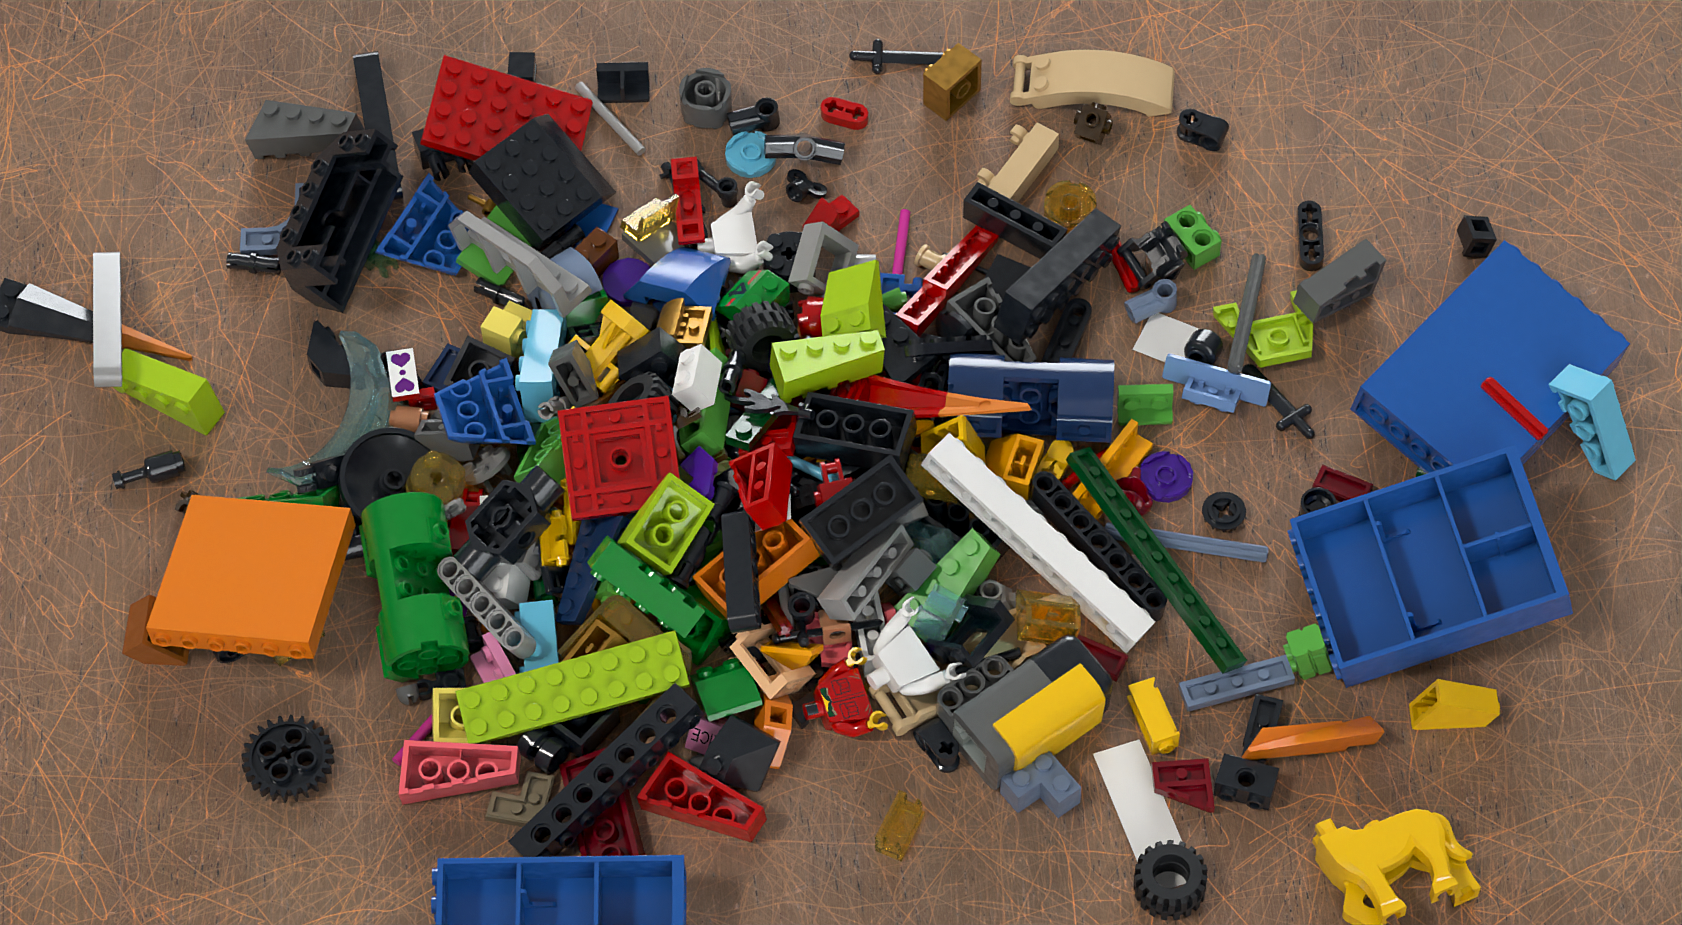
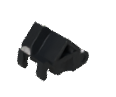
(1163, 251)

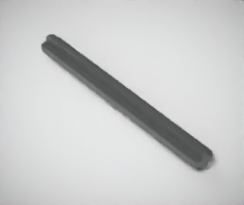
(1246, 313)

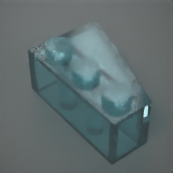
(939, 613)

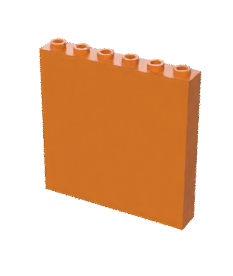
(251, 577)

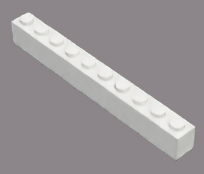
(1037, 542)

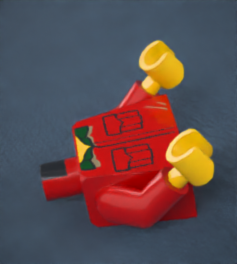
(843, 700)

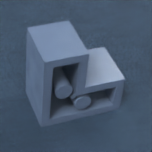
(1044, 780)

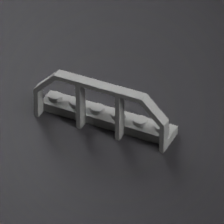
(530, 265)

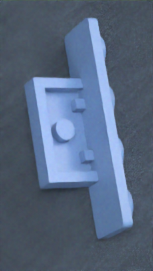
(1215, 385)

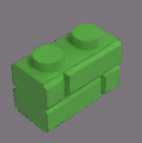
(1307, 652)

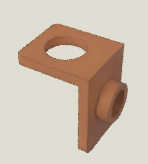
(830, 626)

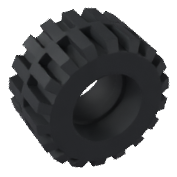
(756, 330)
(645, 386)
(1164, 900)

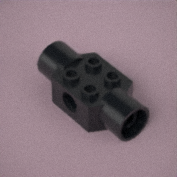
(508, 522)

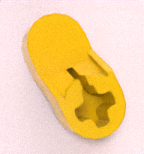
(1057, 453)

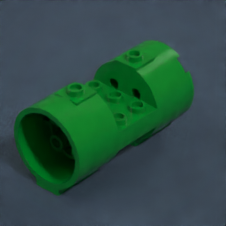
(419, 620)

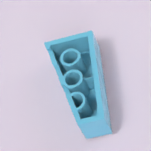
(536, 380)
(1595, 419)

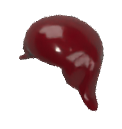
(1136, 491)

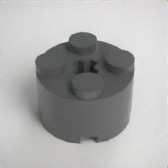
(705, 98)

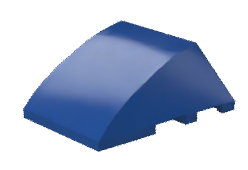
(423, 231)
(685, 275)
(484, 409)

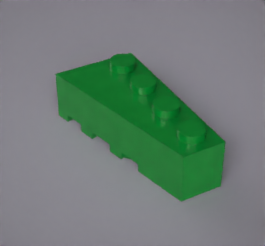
(646, 586)

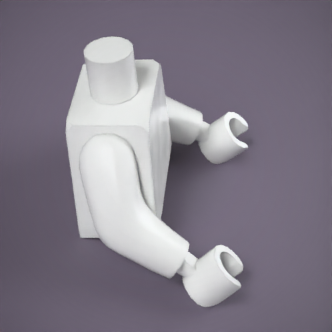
(735, 235)
(904, 661)

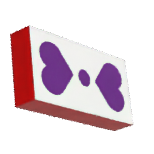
(403, 375)

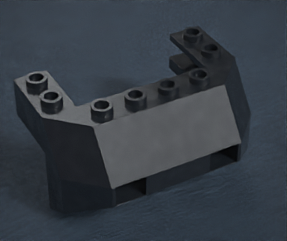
(338, 218)

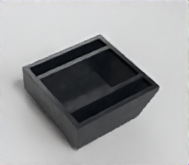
(541, 181)

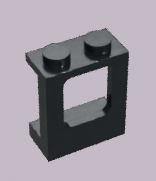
(983, 616)

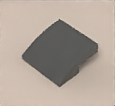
(657, 244)

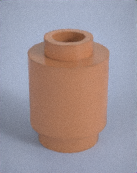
(408, 417)

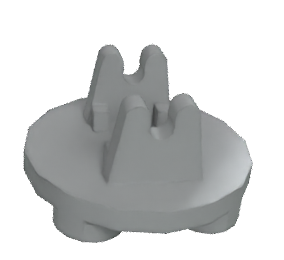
(487, 465)

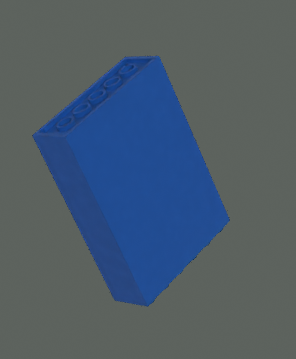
(1500, 325)
(1429, 567)
(561, 890)

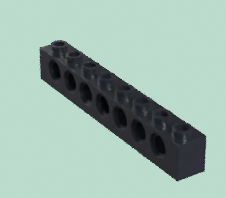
(608, 763)

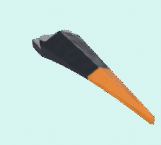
(43, 314)

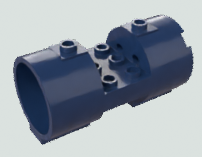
(1065, 397)

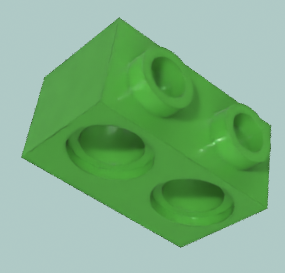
(1197, 234)

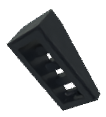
(554, 579)

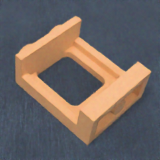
(777, 685)

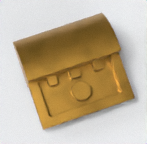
(686, 323)

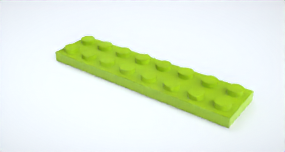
(572, 688)

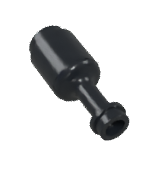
(155, 468)

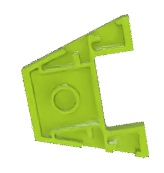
(1273, 338)

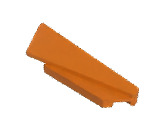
(1313, 738)

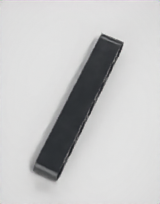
(374, 100)
(1094, 534)

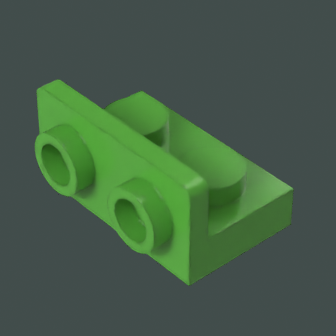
(1145, 404)

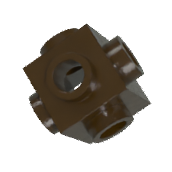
(1096, 131)

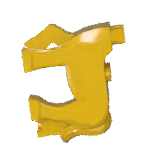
(1374, 857)

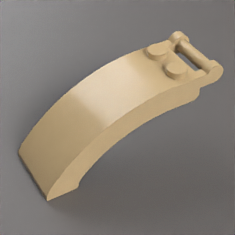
(1094, 77)
(922, 708)

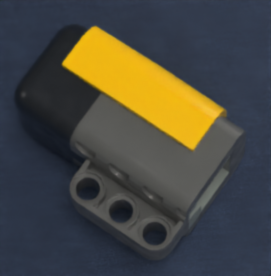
(1025, 709)

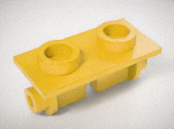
(553, 550)

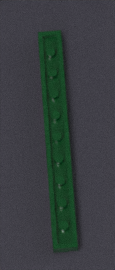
(1156, 560)

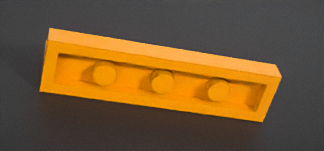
(1119, 459)

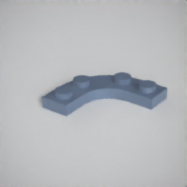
(264, 239)

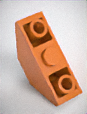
(776, 720)

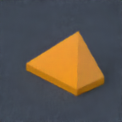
(791, 654)

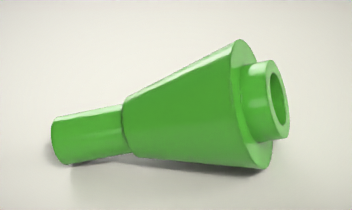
(894, 299)

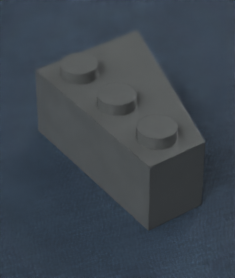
(1340, 282)

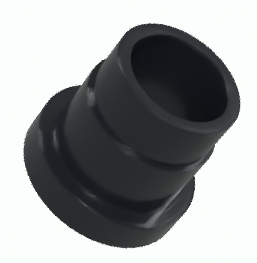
(801, 601)

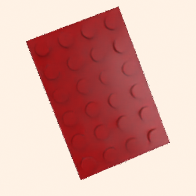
(482, 107)

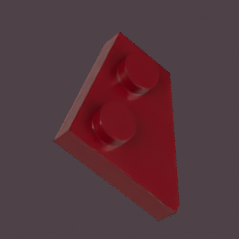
(1185, 782)

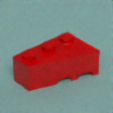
(764, 484)

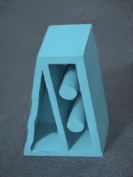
(539, 621)

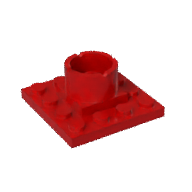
(603, 435)

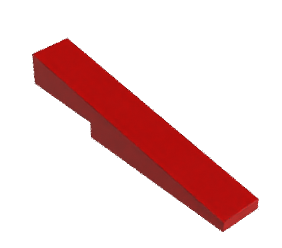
(946, 279)

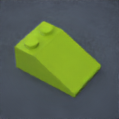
(853, 301)
(666, 524)

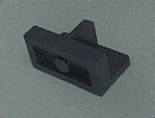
(623, 82)

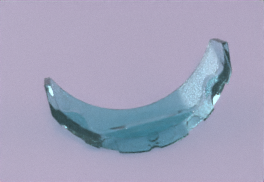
(366, 404)

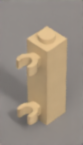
(1025, 164)

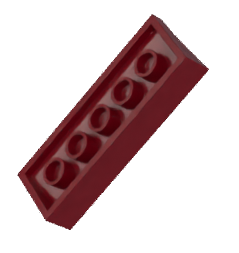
(615, 828)

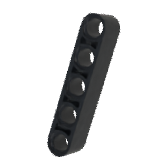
(741, 572)

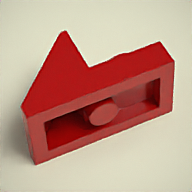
(835, 214)

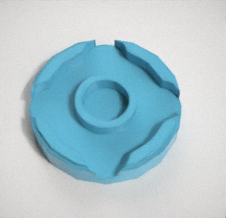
(746, 155)

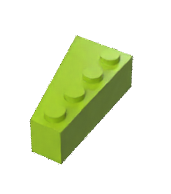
(824, 362)

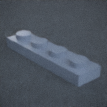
(1237, 683)

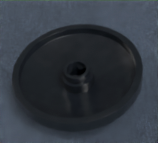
(377, 467)

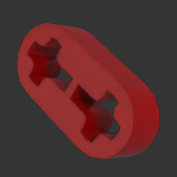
(844, 113)

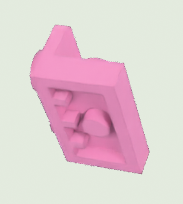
(491, 661)

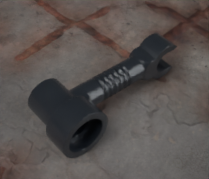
(725, 187)

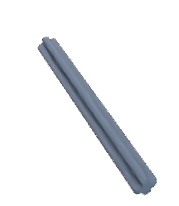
(1203, 544)

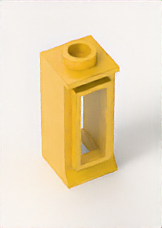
(1153, 717)

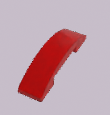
(689, 207)

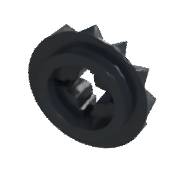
(1221, 501)

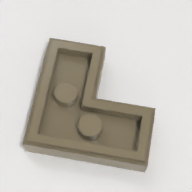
(521, 809)

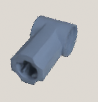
(1151, 302)

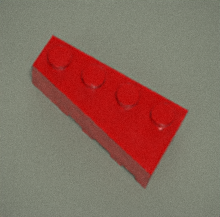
(700, 800)

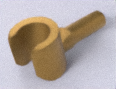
(487, 205)

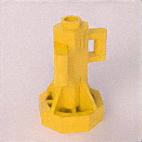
(616, 333)

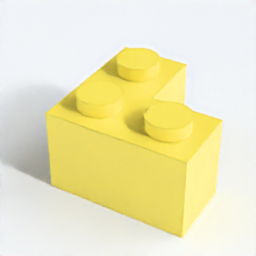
(506, 328)

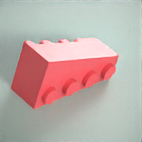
(451, 769)

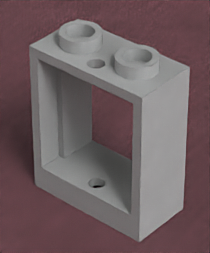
(812, 239)

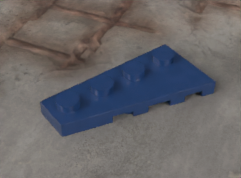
(580, 584)

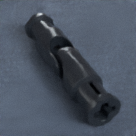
(696, 550)

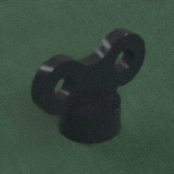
(802, 187)

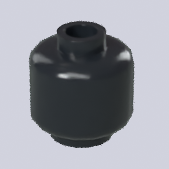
(1204, 346)

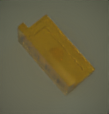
(650, 217)

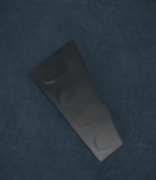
(894, 361)

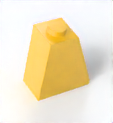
(958, 428)
(1453, 706)

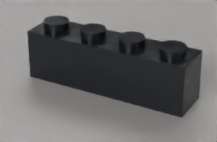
(1011, 221)

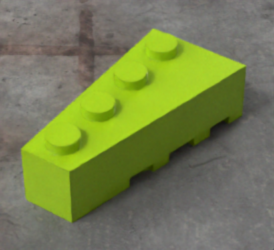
(170, 391)

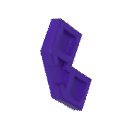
(702, 470)

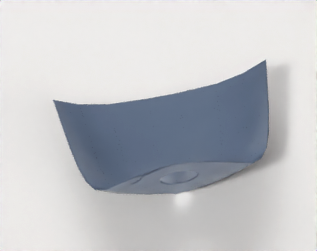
(575, 264)

